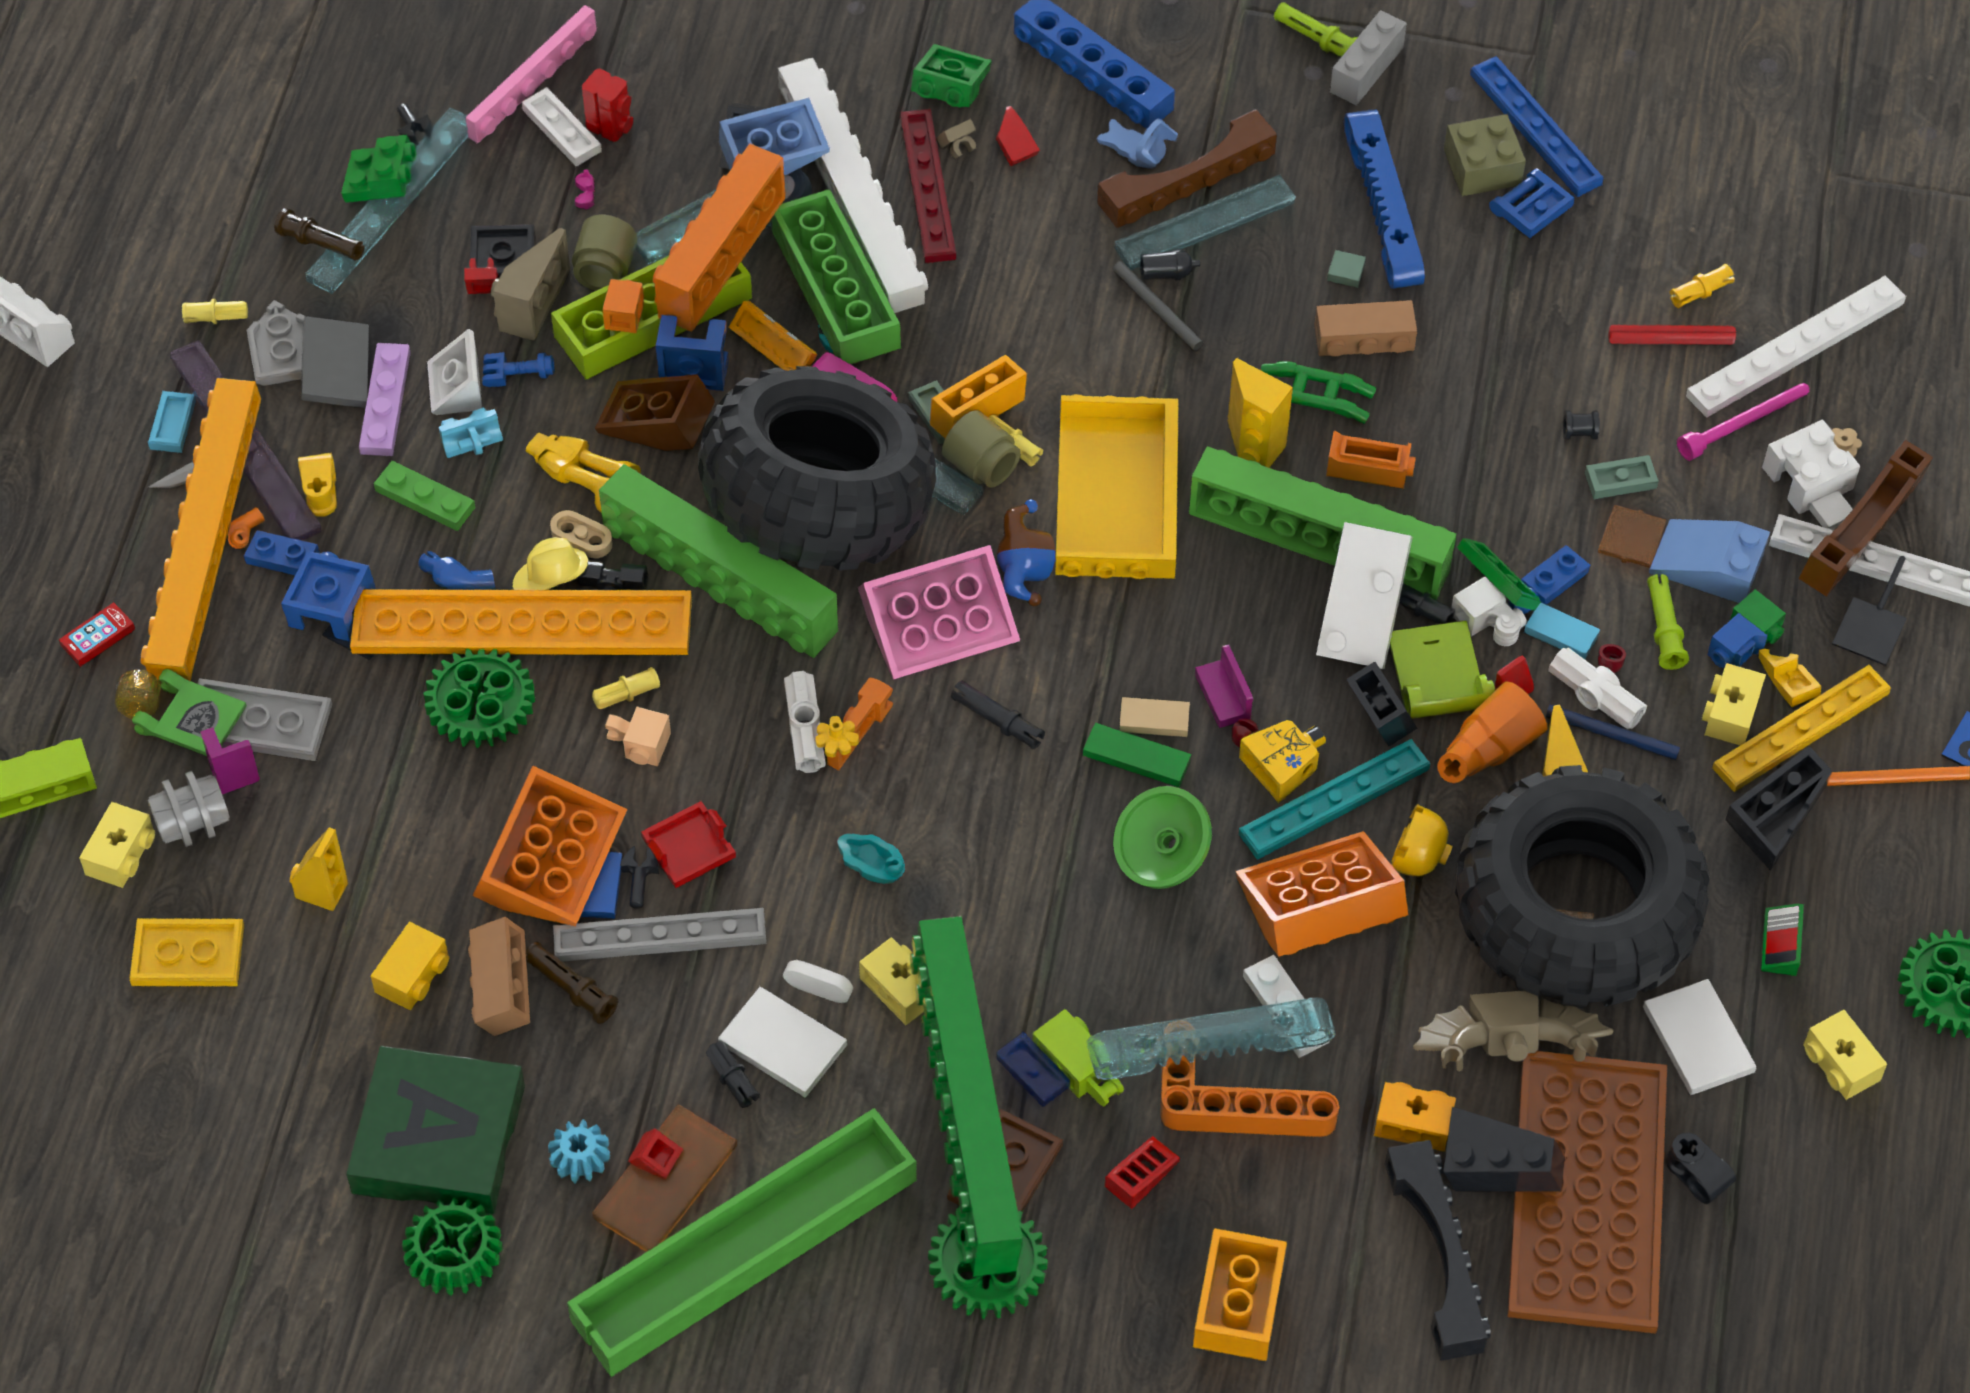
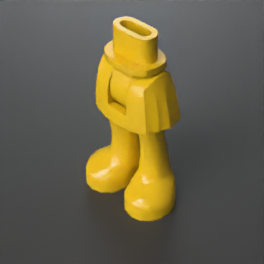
(565, 458)

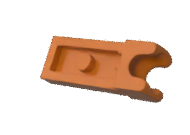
(871, 706)

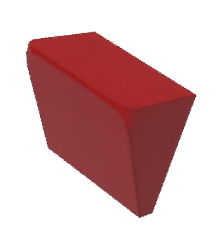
(1517, 673)
(655, 1154)

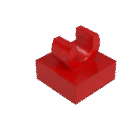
(480, 279)

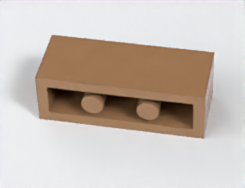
(1365, 328)
(499, 976)

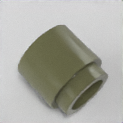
(603, 251)
(981, 449)

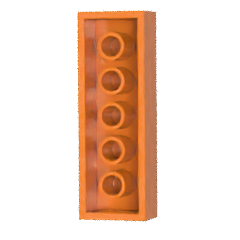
(720, 236)

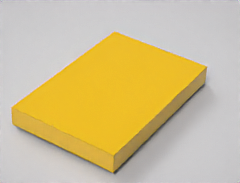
(187, 952)

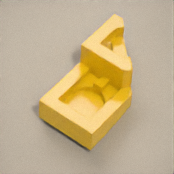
(1790, 678)

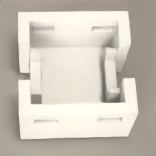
(1813, 463)

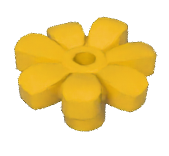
(836, 736)

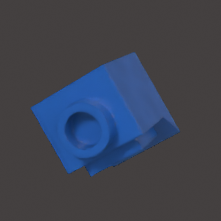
(1736, 642)

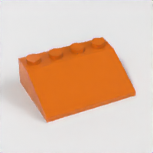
(550, 850)
(1323, 893)

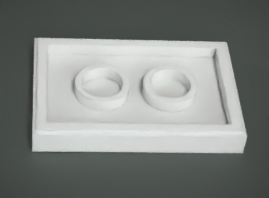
(1699, 1037)
(783, 1041)

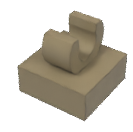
(956, 135)

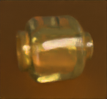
(137, 692)

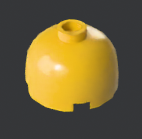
(1422, 844)

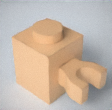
(643, 736)

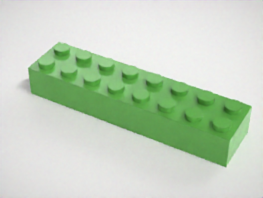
(1309, 516)
(714, 560)

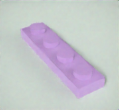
(384, 399)

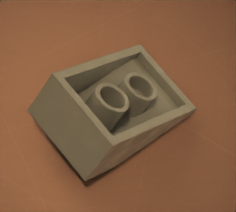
(531, 286)

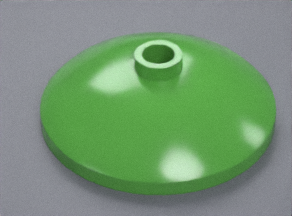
(1150, 825)

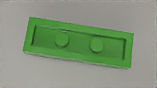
(424, 495)

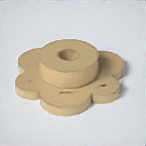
(1847, 440)

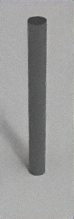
(1158, 305)

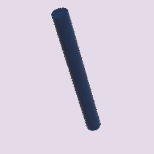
(1618, 733)

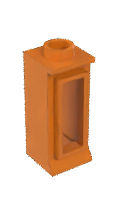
(1370, 461)

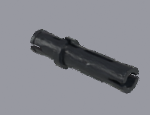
(1009, 721)

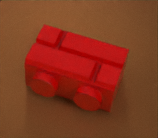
(607, 105)

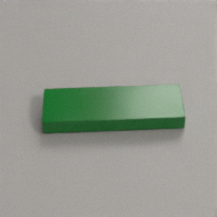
(1499, 574)
(1137, 754)

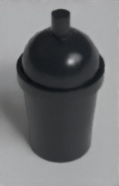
(1167, 265)

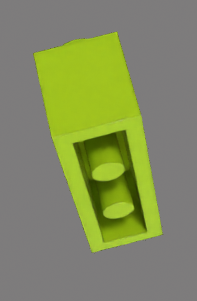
(44, 777)

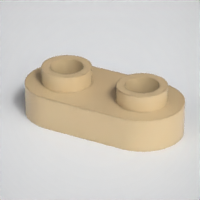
(583, 534)

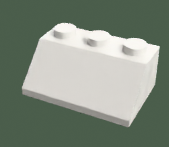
(32, 325)

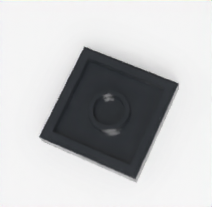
(501, 244)

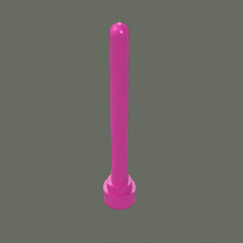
(1693, 444)

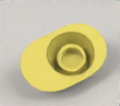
(550, 565)

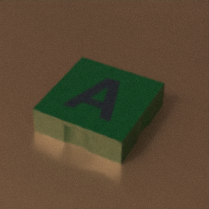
(435, 1128)

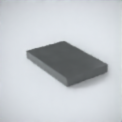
(334, 362)

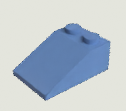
(785, 130)
(1711, 556)

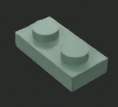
(1621, 477)

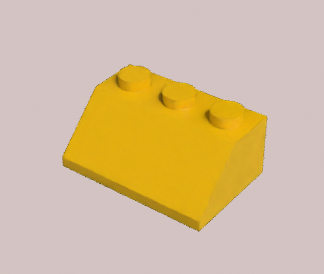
(1258, 413)

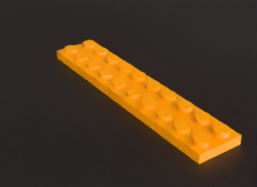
(522, 622)

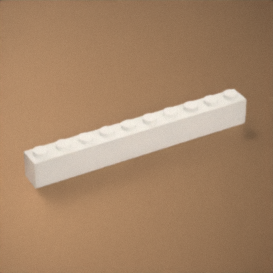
(856, 191)

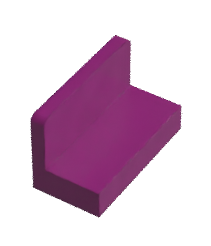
(1225, 689)
(232, 765)

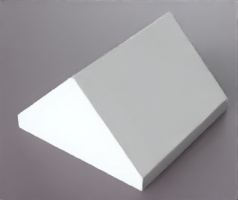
(455, 377)

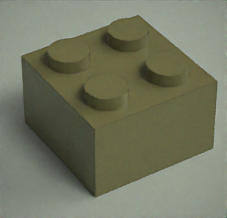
(1484, 155)

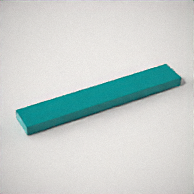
(1334, 799)

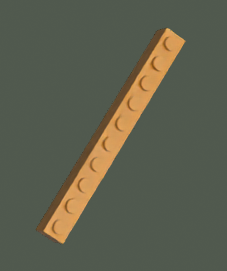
(202, 528)

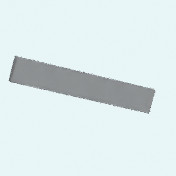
(659, 934)

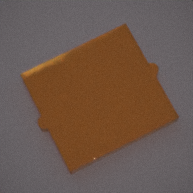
(1632, 536)

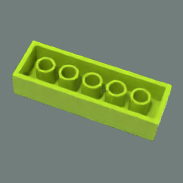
(594, 349)

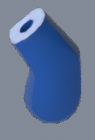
(453, 575)

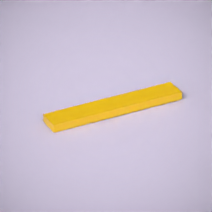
(1801, 728)

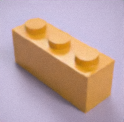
(987, 390)

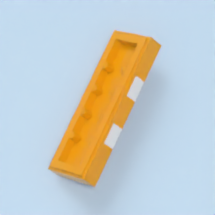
(771, 338)

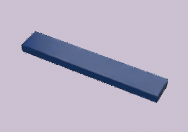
(1537, 126)

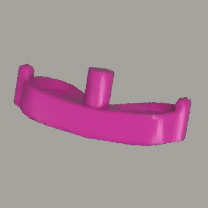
(585, 183)

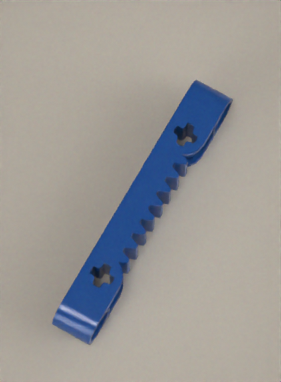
(1373, 157)

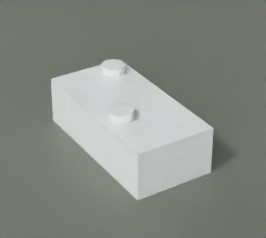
(1364, 595)

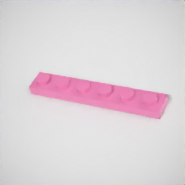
(531, 74)

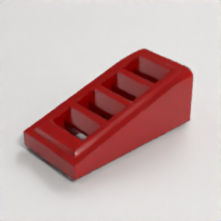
(1133, 1195)

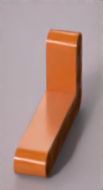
(1234, 1099)

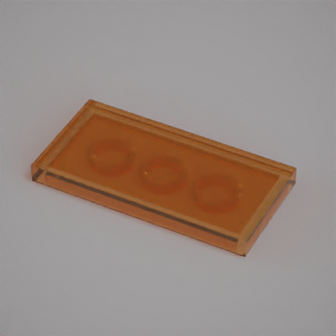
(649, 1207)

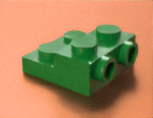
(950, 76)
(379, 170)

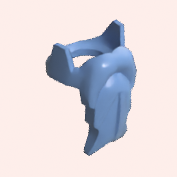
(1138, 148)

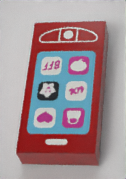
(97, 634)

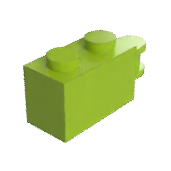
(1065, 1044)

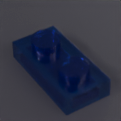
(1033, 1069)

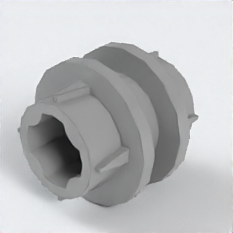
(188, 808)

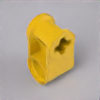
(318, 483)

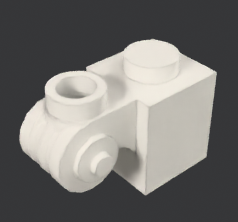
(1486, 606)

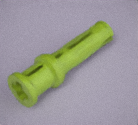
(1331, 35)
(1668, 632)

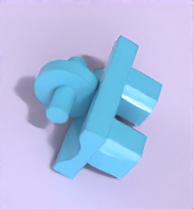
(470, 433)

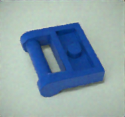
(1537, 209)

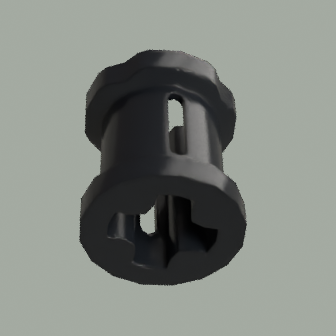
(1581, 424)

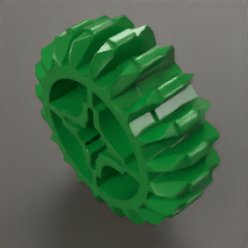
(472, 1226)

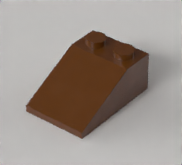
(657, 411)

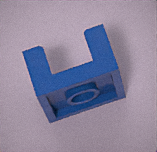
(693, 356)
(326, 591)

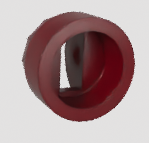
(1614, 651)
(1242, 729)

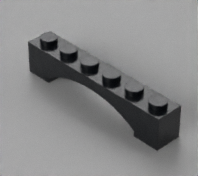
(1416, 1176)

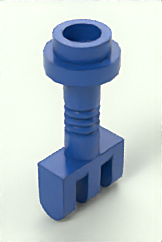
(497, 368)

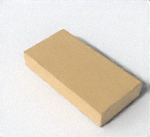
(1154, 717)

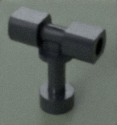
(628, 577)

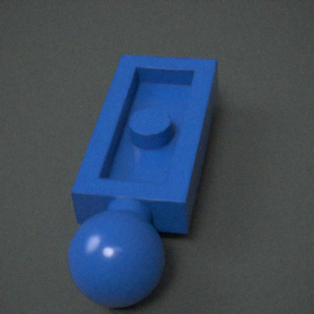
(279, 552)
(1554, 576)

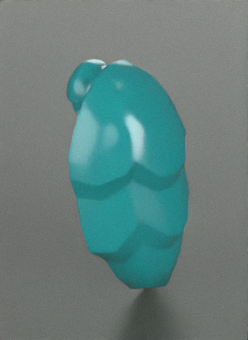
(871, 857)

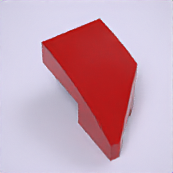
(1015, 138)

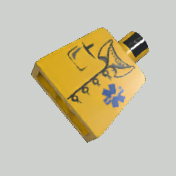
(1282, 756)

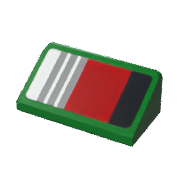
(1782, 939)

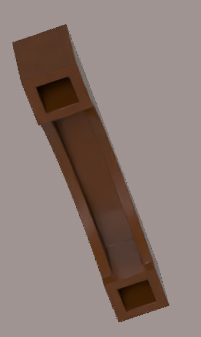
(1133, 196)
(1881, 501)

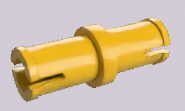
(1702, 286)

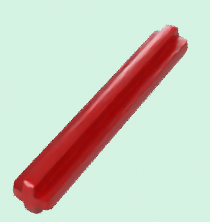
(1672, 334)

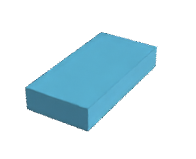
(172, 421)
(1561, 630)

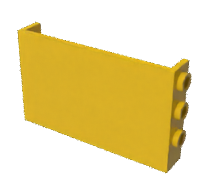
(1117, 487)

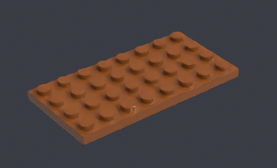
(1598, 1242)

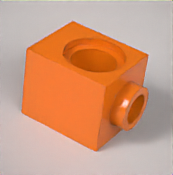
(623, 306)

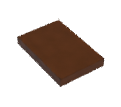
(1029, 1156)

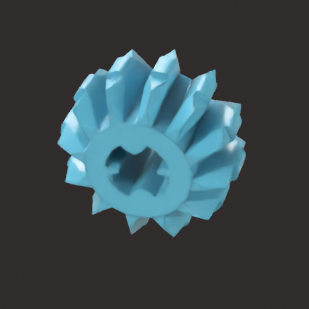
(579, 1139)

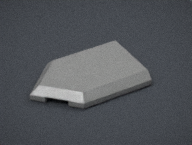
(276, 345)

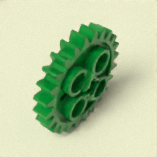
(508, 703)
(1949, 980)
(949, 1264)

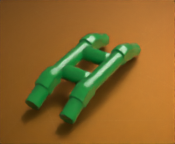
(1332, 381)

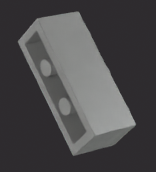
(1368, 57)

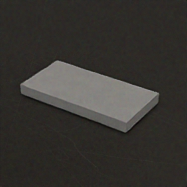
(277, 720)

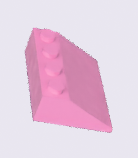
(939, 612)

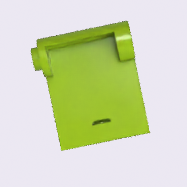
(1438, 670)

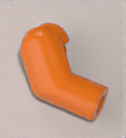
(240, 528)

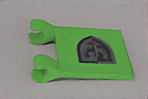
(189, 713)

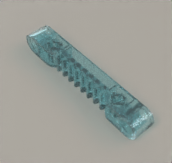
(1123, 1052)

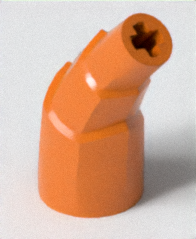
(1493, 733)

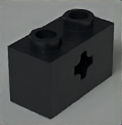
(1381, 703)

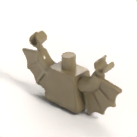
(1511, 1027)

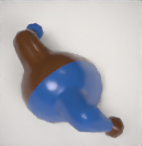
(1024, 554)

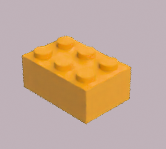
(1239, 1294)

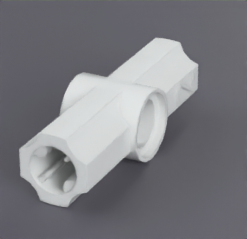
(1597, 688)
(803, 707)

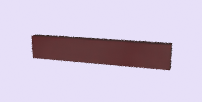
(928, 186)

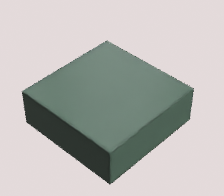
(1346, 268)

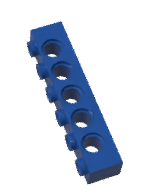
(1094, 61)

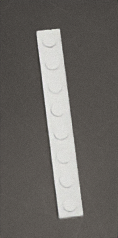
(1795, 346)

